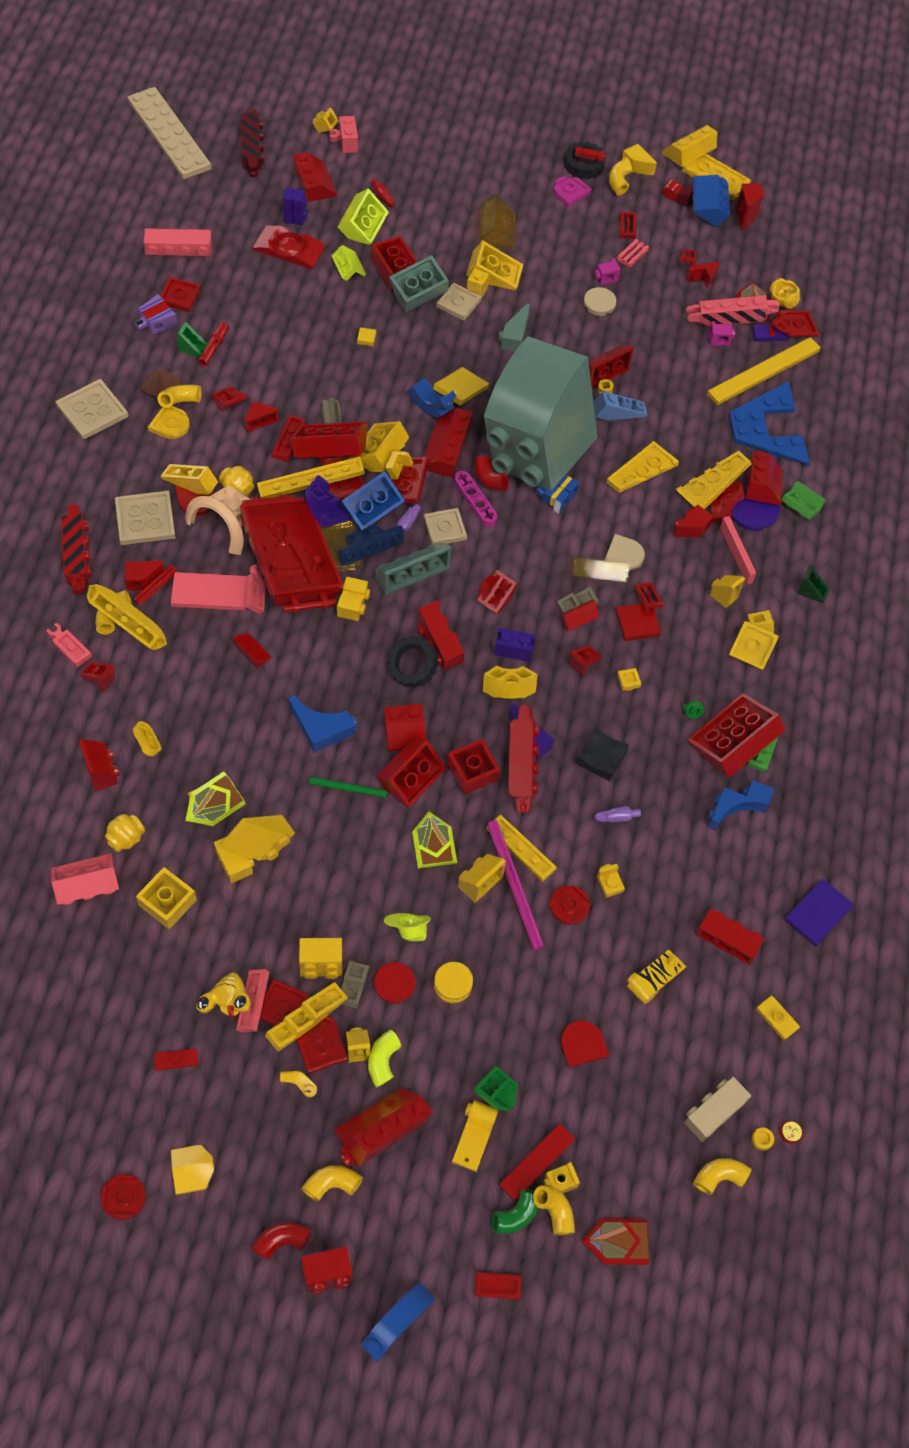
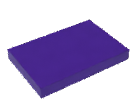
(819, 912)

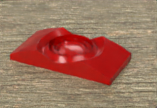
(289, 246)

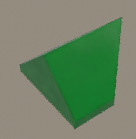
(190, 341)

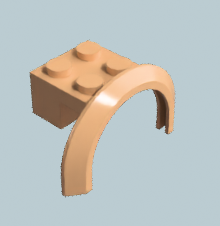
(227, 505)

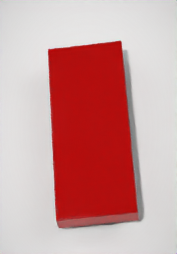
(176, 1059)

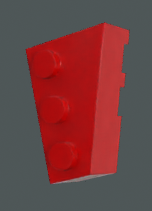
(435, 630)

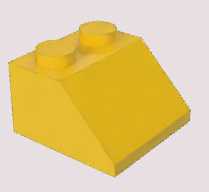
(482, 876)

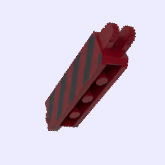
(250, 142)

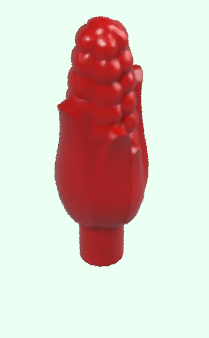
(382, 192)

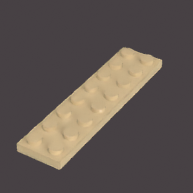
(169, 133)

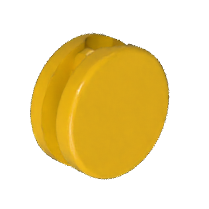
(453, 982)

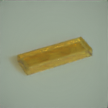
(600, 569)

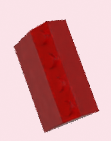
(737, 734)

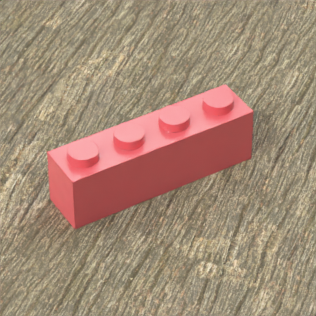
(178, 242)

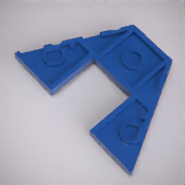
(751, 430)

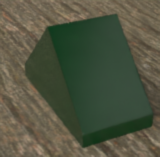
(813, 586)

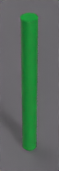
(348, 787)

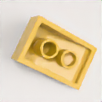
(502, 269)
(259, 837)

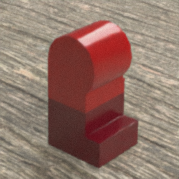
(678, 192)

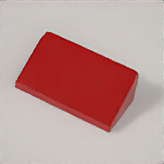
(251, 649)

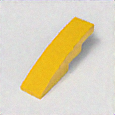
(306, 1017)

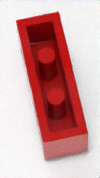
(730, 936)

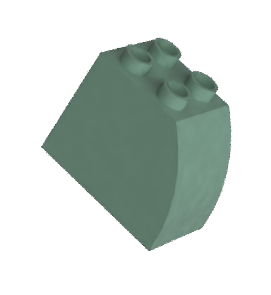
(541, 414)

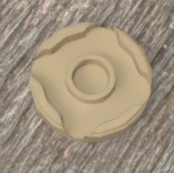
(600, 301)

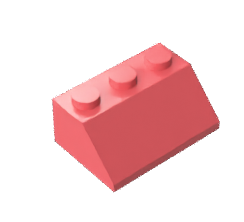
(84, 879)

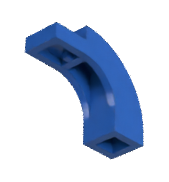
(429, 400)
(397, 1321)

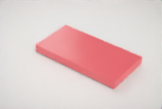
(209, 591)

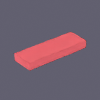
(255, 988)

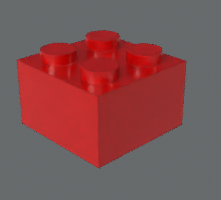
(473, 766)
(327, 1270)

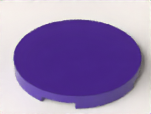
(755, 514)

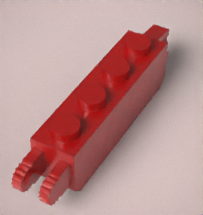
(523, 759)

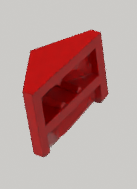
(228, 398)
(496, 591)

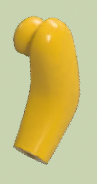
(301, 1080)

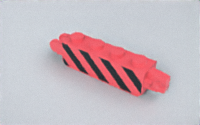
(732, 310)

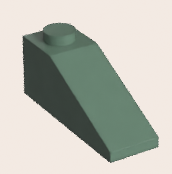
(514, 330)

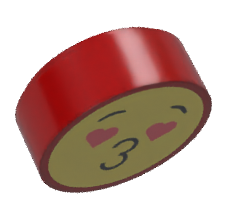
(791, 1132)

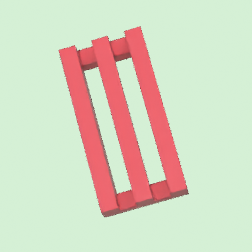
(630, 251)

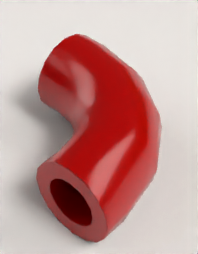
(488, 477)
(278, 1236)

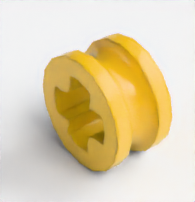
(605, 383)

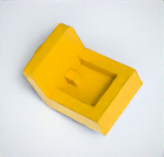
(396, 462)

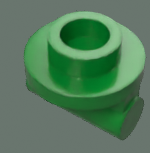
(693, 709)

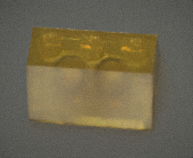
(497, 223)

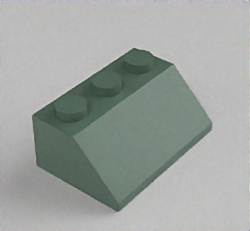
(419, 283)

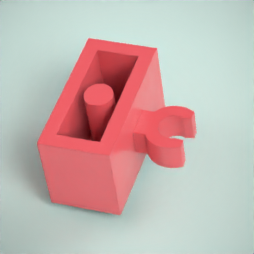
(347, 134)

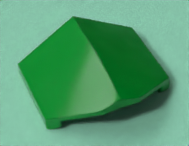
(498, 1090)

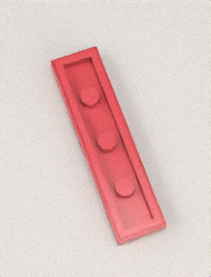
(738, 550)

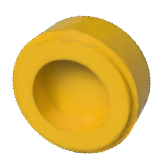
(762, 1139)

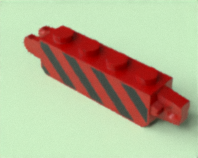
(75, 549)

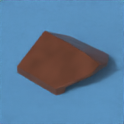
(159, 381)

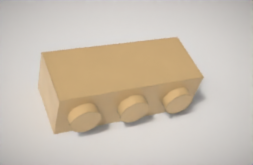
(717, 1108)

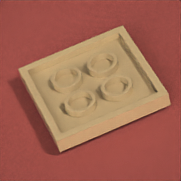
(91, 409)
(144, 517)

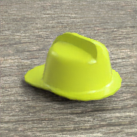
(409, 926)

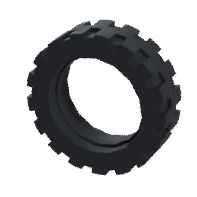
(579, 170)
(396, 654)

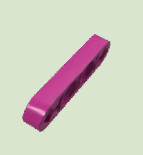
(476, 498)

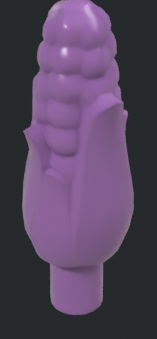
(408, 518)
(620, 814)

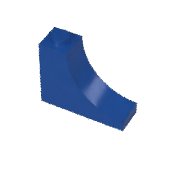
(322, 728)

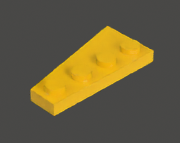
(644, 466)
(714, 481)

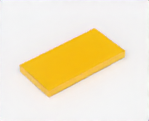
(709, 166)

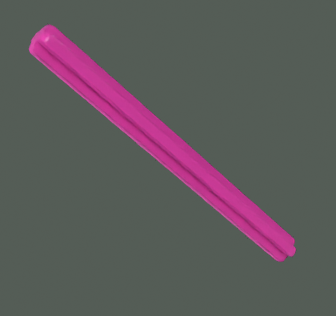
(515, 886)

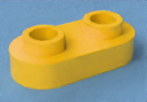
(146, 739)

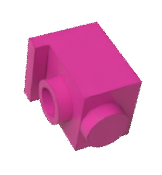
(607, 272)
(721, 334)

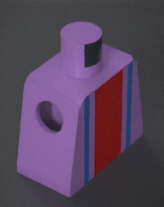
(156, 316)

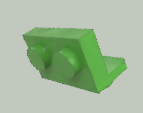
(803, 500)

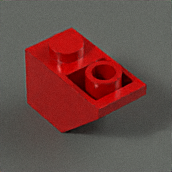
(694, 523)
(141, 573)

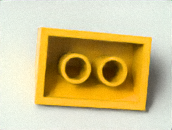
(692, 146)
(380, 443)

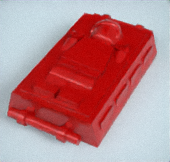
(291, 552)

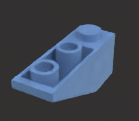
(617, 407)

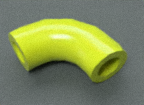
(379, 1058)

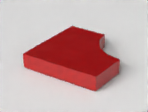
(725, 502)

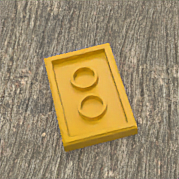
(463, 383)

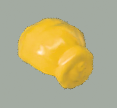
(786, 292)
(237, 478)
(124, 832)

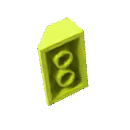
(363, 218)

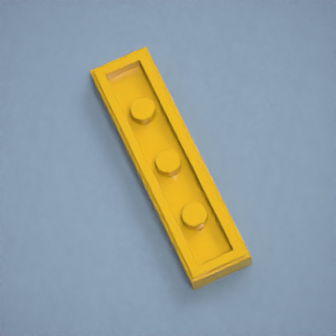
(525, 851)

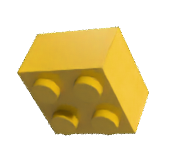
(166, 898)
(320, 957)

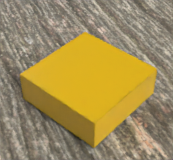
(366, 336)

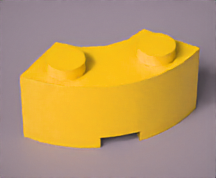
(509, 682)

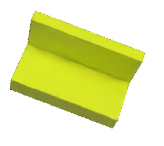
(347, 262)

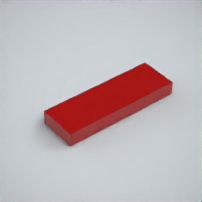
(283, 447)

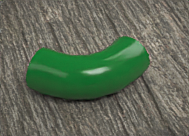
(516, 1218)

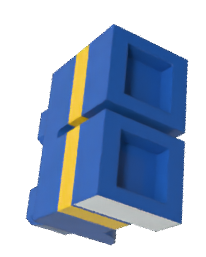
(561, 494)

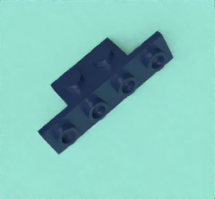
(369, 542)

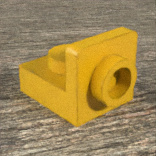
(610, 880)

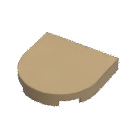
(625, 551)

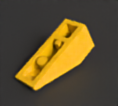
(192, 478)

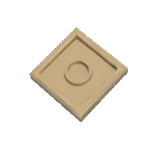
(458, 301)
(445, 526)

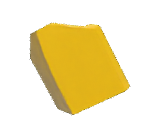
(191, 1168)

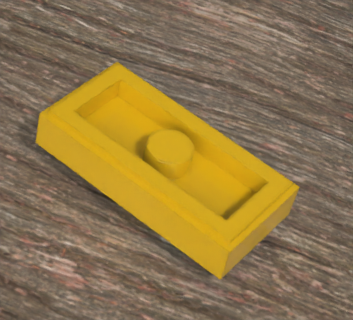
(777, 1018)

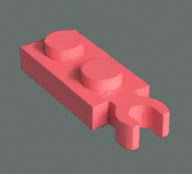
(255, 590)
(69, 646)

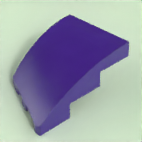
(324, 504)

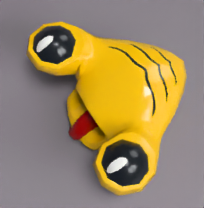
(228, 995)

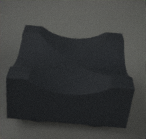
(602, 754)

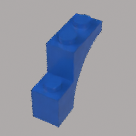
(754, 798)

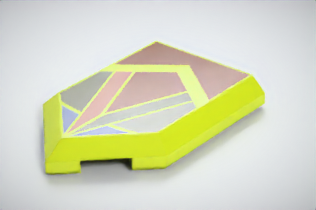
(214, 801)
(433, 842)

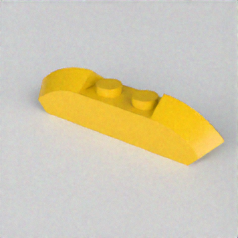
(126, 616)

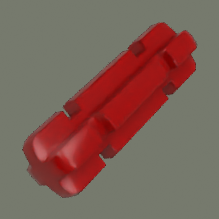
(590, 153)

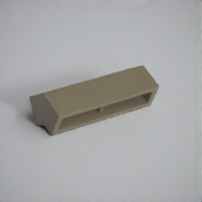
(331, 411)

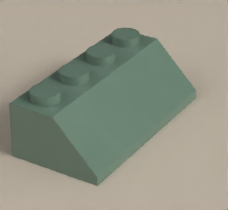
(413, 567)

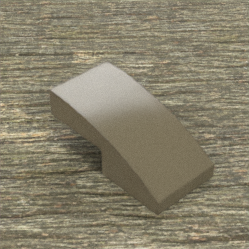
(572, 601)
(354, 983)

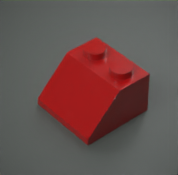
(749, 203)
(403, 725)
(99, 764)

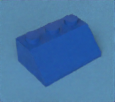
(711, 198)
(372, 501)

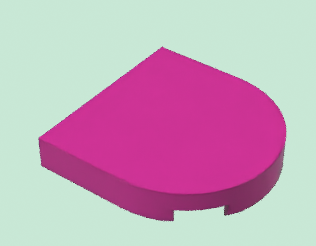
(570, 190)

